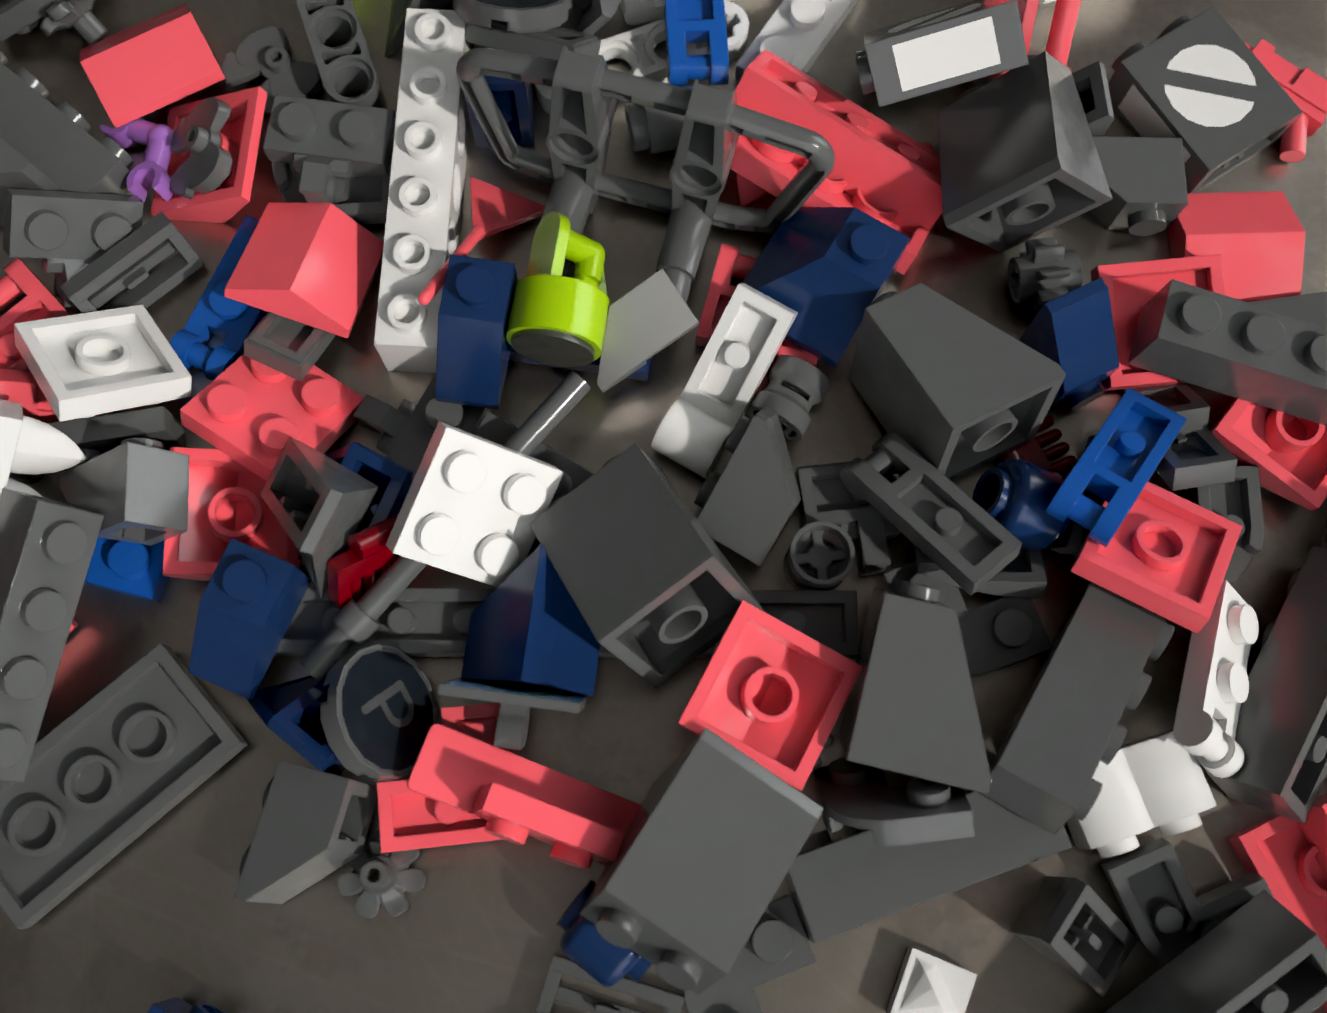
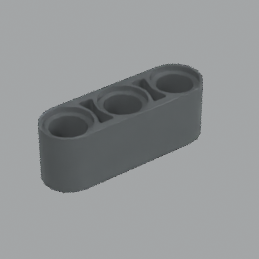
(342, 68)

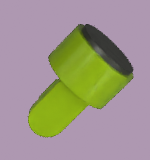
(555, 315)

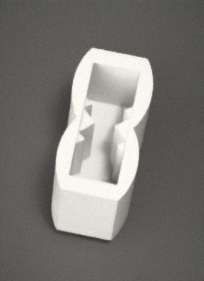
(1142, 789)

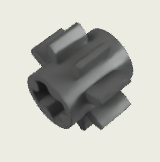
(1043, 273)

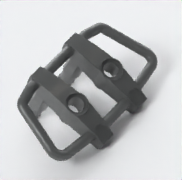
(579, 139)

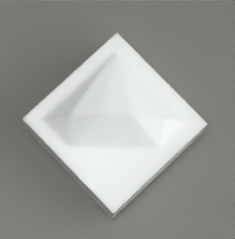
(930, 986)

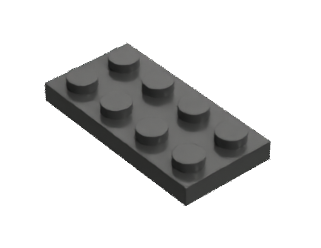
(106, 781)

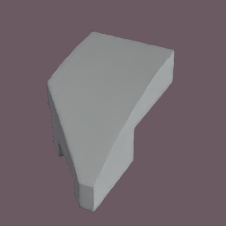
(642, 326)

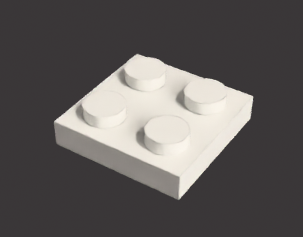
(101, 361)
(472, 506)

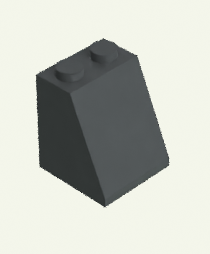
(1018, 156)
(950, 380)
(641, 567)
(915, 692)
(701, 862)

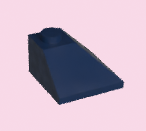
(828, 271)

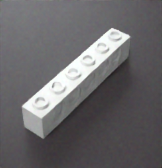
(423, 188)

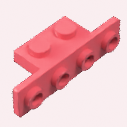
(522, 798)

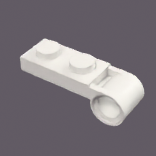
(724, 380)

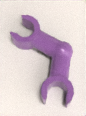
(156, 159)

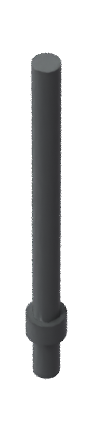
(359, 619)

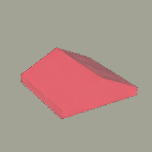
(150, 65)
(241, 139)
(1253, 233)
(307, 266)
(1283, 446)
(222, 506)
(771, 693)

